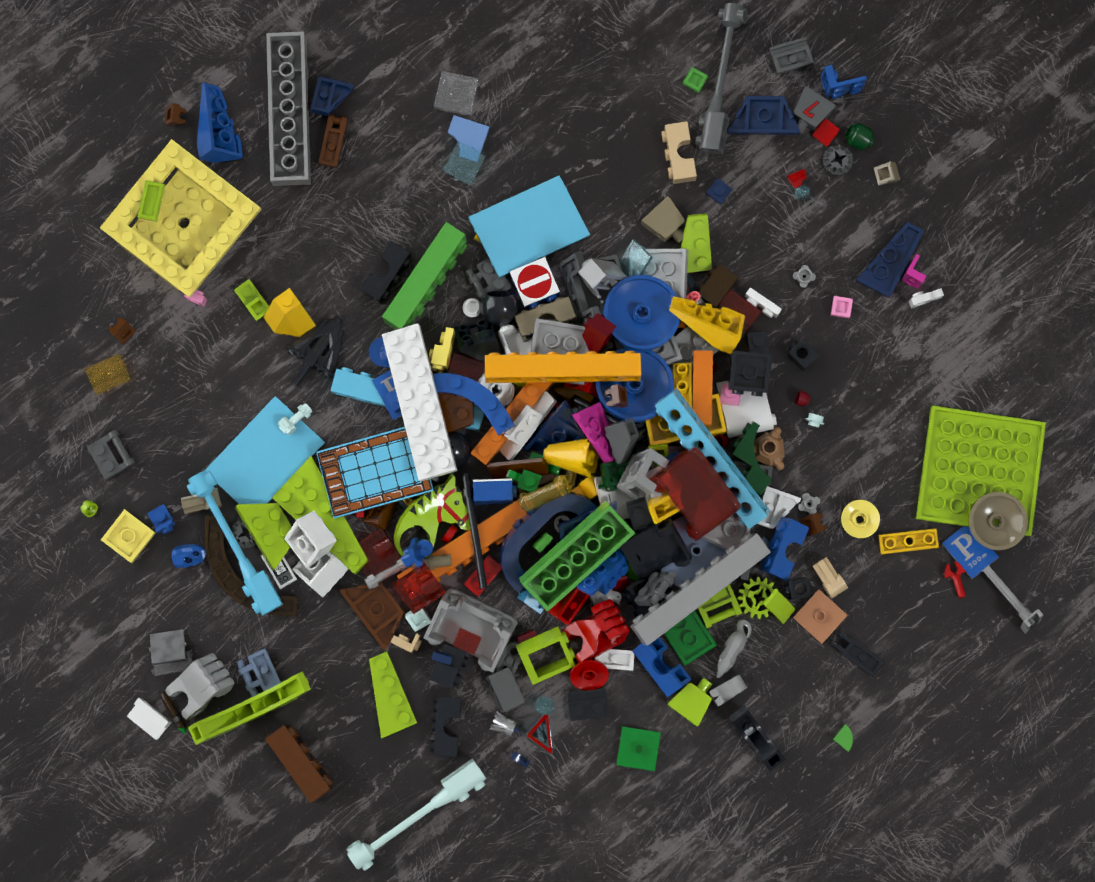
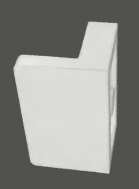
(149, 718)

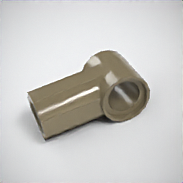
(194, 504)

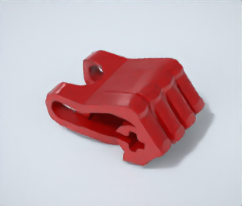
(599, 632)

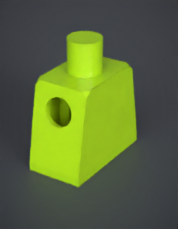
(692, 701)

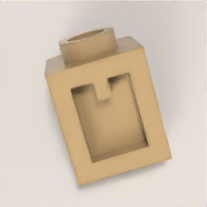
(403, 642)

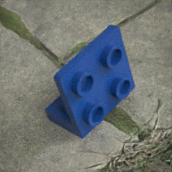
(836, 90)

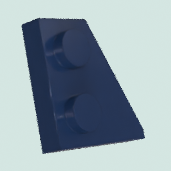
(329, 95)

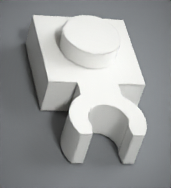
(920, 298)

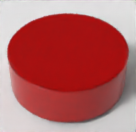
(449, 534)

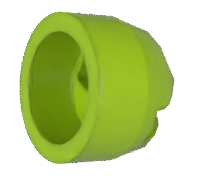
(89, 512)

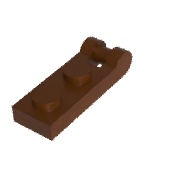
(333, 141)

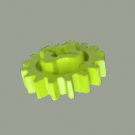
(750, 595)

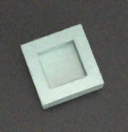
(418, 619)

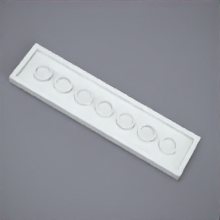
(419, 402)

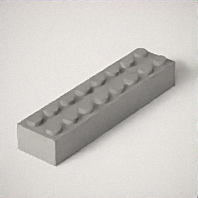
(288, 108)

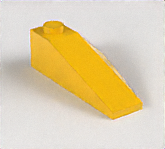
(717, 326)

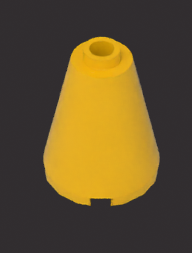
(574, 456)

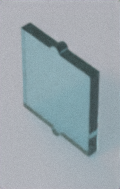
(464, 163)
(635, 259)

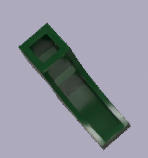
(745, 451)

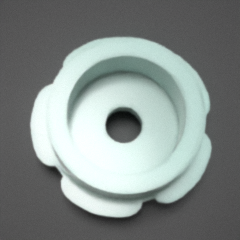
(815, 420)

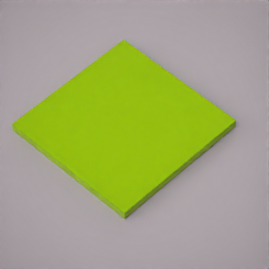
(976, 456)

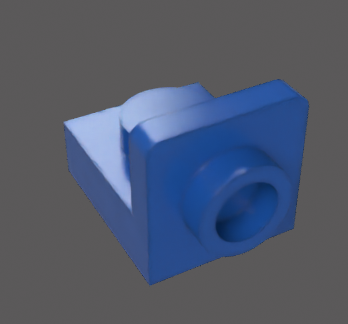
(162, 519)

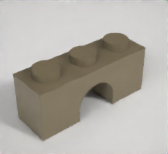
(559, 311)

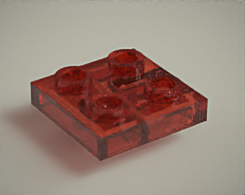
(379, 553)
(419, 588)

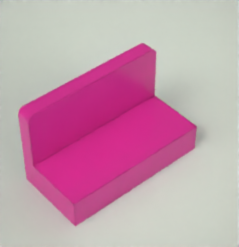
(912, 276)

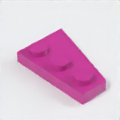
(593, 424)

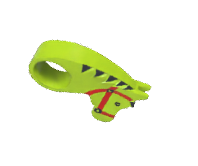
(431, 508)

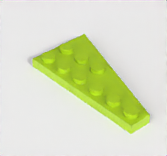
(308, 493)

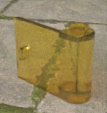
(548, 492)

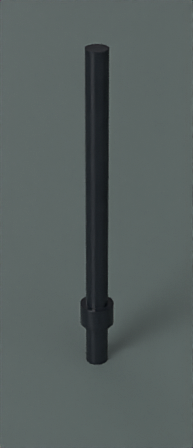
(468, 495)

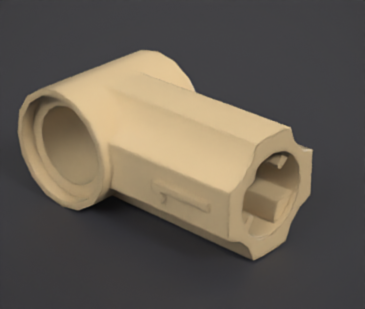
(832, 582)

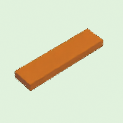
(703, 385)

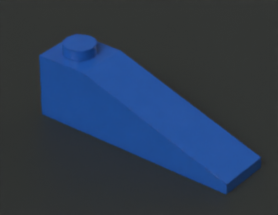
(215, 130)

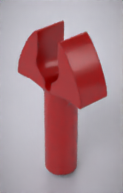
(956, 578)

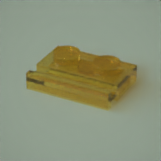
(108, 374)

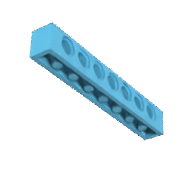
(723, 463)

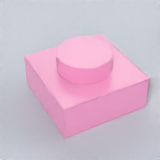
(197, 298)
(841, 307)
(728, 398)

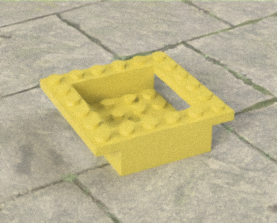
(194, 193)

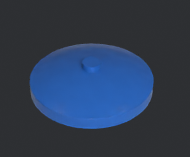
(641, 312)
(644, 394)

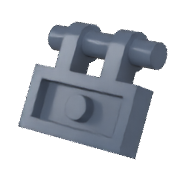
(264, 670)

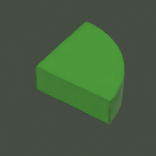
(844, 738)

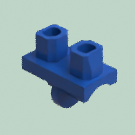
(416, 552)

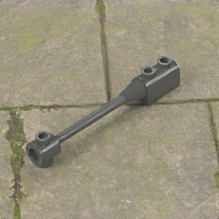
(715, 122)

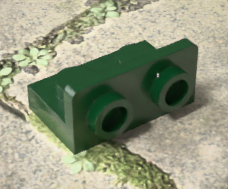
(611, 475)

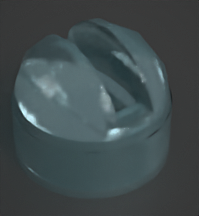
(803, 191)

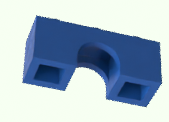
(776, 562)
(667, 678)

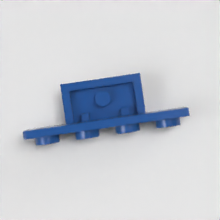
(605, 575)

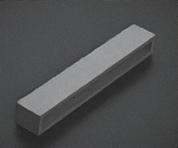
(699, 589)

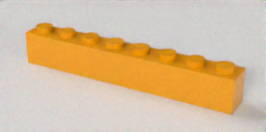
(562, 367)

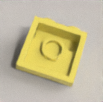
(441, 354)

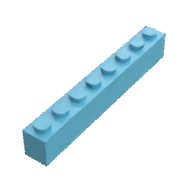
(363, 389)

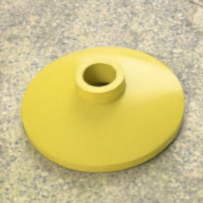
(870, 519)

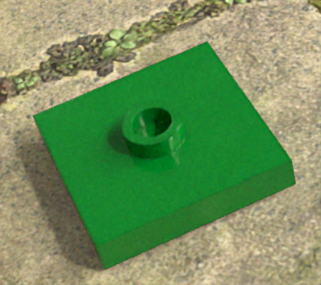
(638, 748)

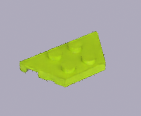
(268, 528)

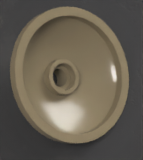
(1011, 519)

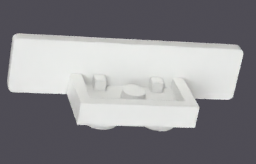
(526, 424)

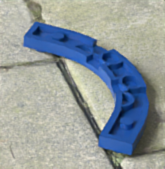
(470, 390)

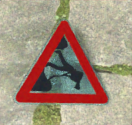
(540, 734)

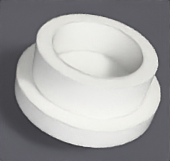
(472, 307)

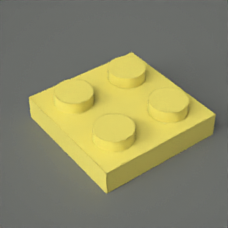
(128, 536)

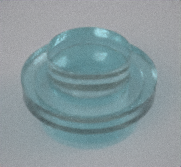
(544, 706)

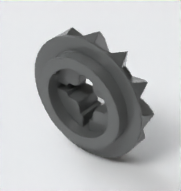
(834, 167)
(243, 542)

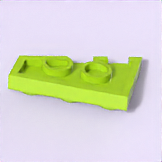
(697, 241)

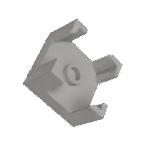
(636, 470)

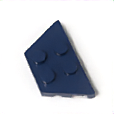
(764, 117)
(556, 429)

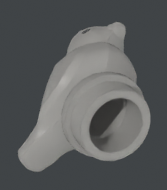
(600, 597)

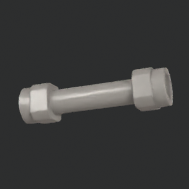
(372, 581)

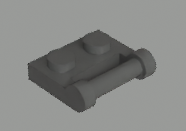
(105, 458)

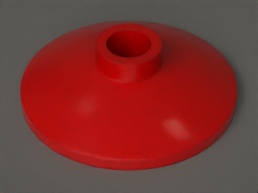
(589, 675)

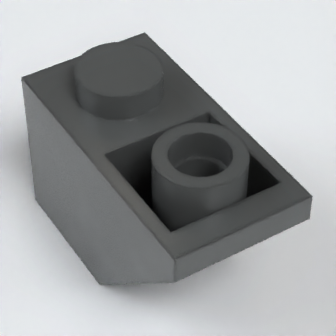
(622, 438)

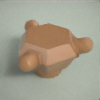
(770, 449)

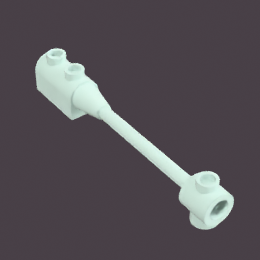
(455, 787)

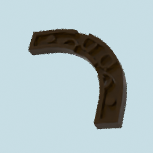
(226, 577)

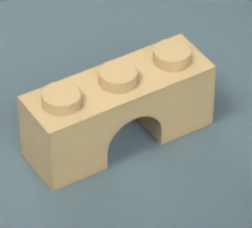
(680, 169)

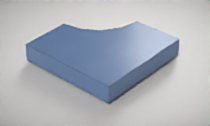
(468, 132)

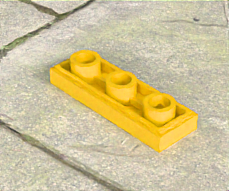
(683, 379)
(897, 541)

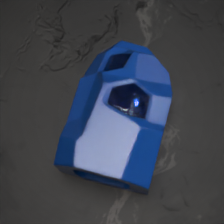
(188, 555)

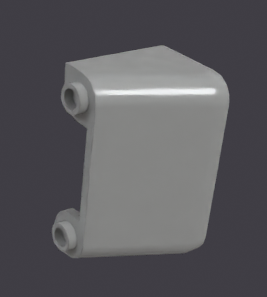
(462, 611)

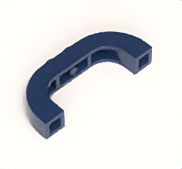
(525, 528)

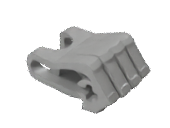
(201, 682)

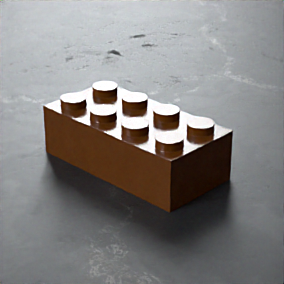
(299, 763)

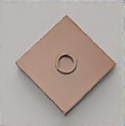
(820, 616)

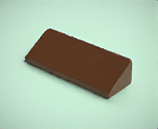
(500, 469)

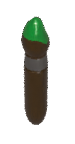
(173, 712)

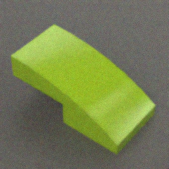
(252, 299)
(779, 606)

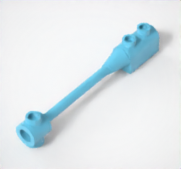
(256, 584)

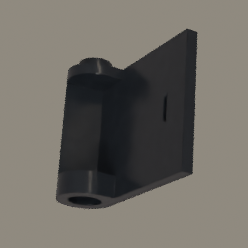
(656, 548)

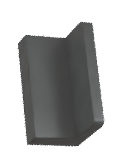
(504, 690)

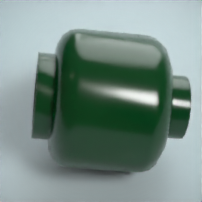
(859, 136)

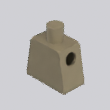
(665, 221)

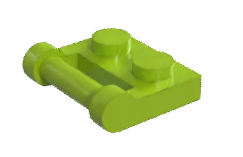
(721, 598)

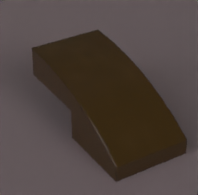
(570, 394)

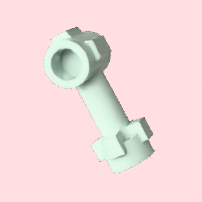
(287, 425)

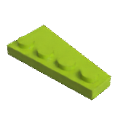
(391, 701)

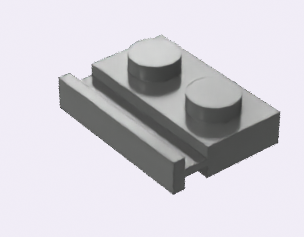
(791, 56)

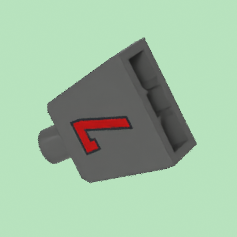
(811, 110)

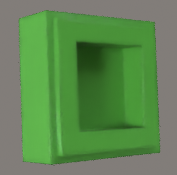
(695, 80)

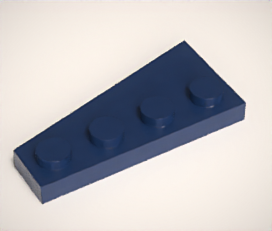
(889, 265)

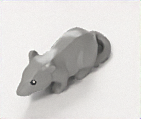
(734, 646)

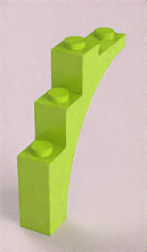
(250, 709)

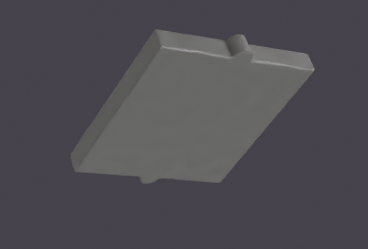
(167, 647)

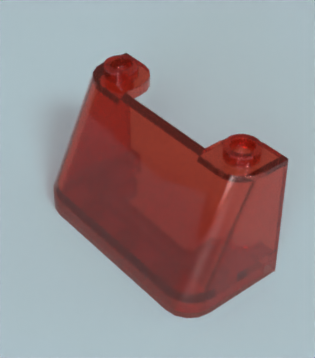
(696, 492)

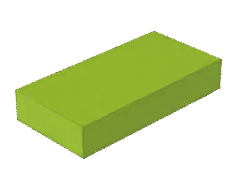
(151, 201)

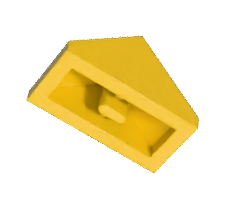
(661, 508)

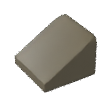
(886, 173)

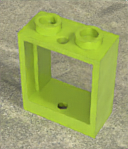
(542, 641)

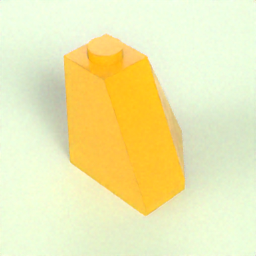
(288, 315)

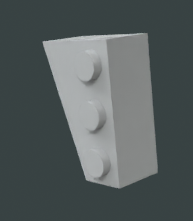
(600, 277)

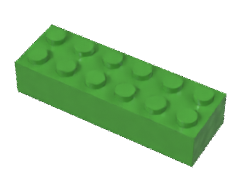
(426, 277)
(576, 556)

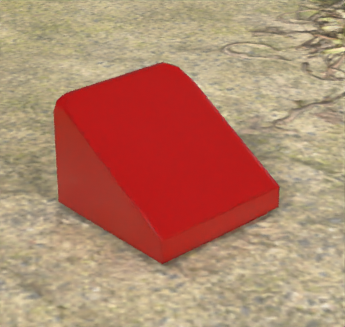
(826, 132)

